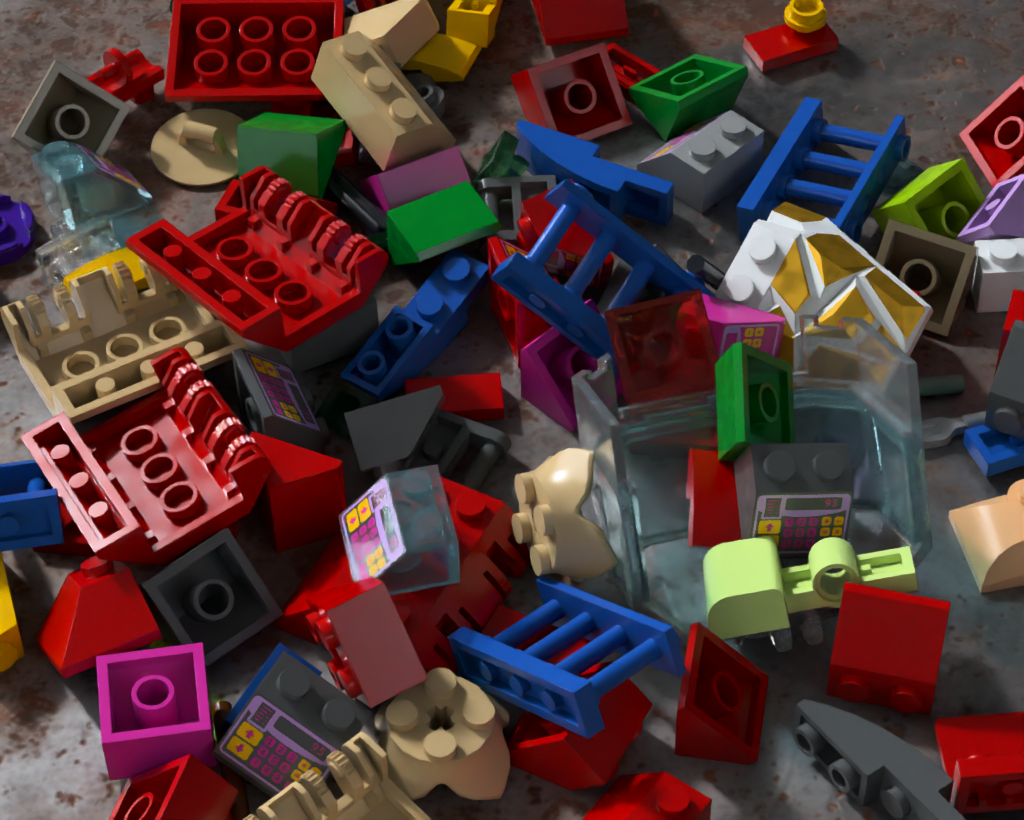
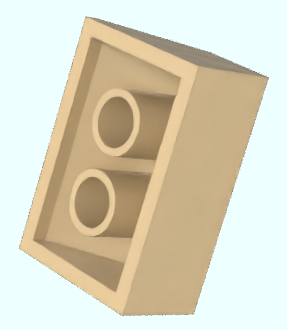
(378, 101)

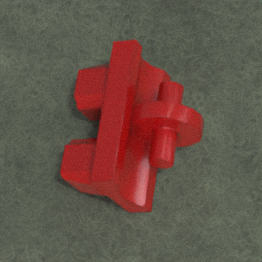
(128, 76)

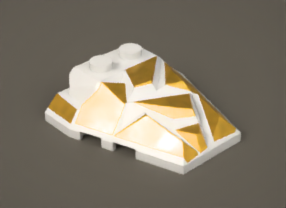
(813, 268)

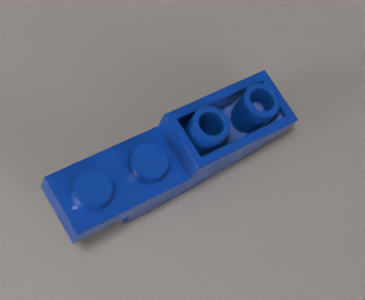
(612, 185)
(421, 331)

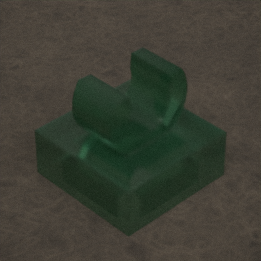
(501, 160)

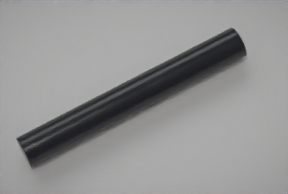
(705, 271)

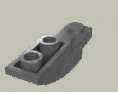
(873, 763)

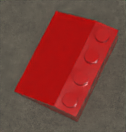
(248, 49)

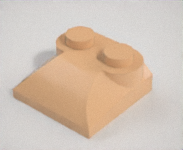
(993, 539)

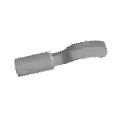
(940, 430)

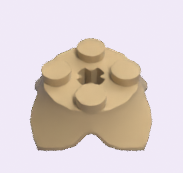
(553, 518)
(465, 757)

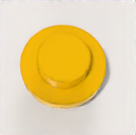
(805, 15)

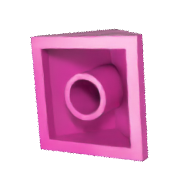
(416, 179)
(548, 370)

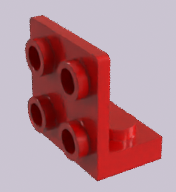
(984, 760)

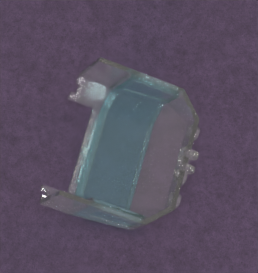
(851, 391)

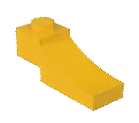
(473, 21)

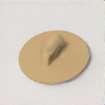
(198, 147)

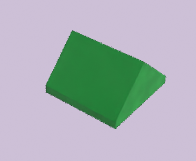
(688, 93)
(293, 147)
(438, 224)
(752, 400)

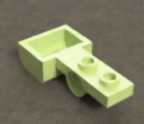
(754, 594)

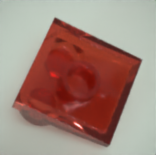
(663, 347)

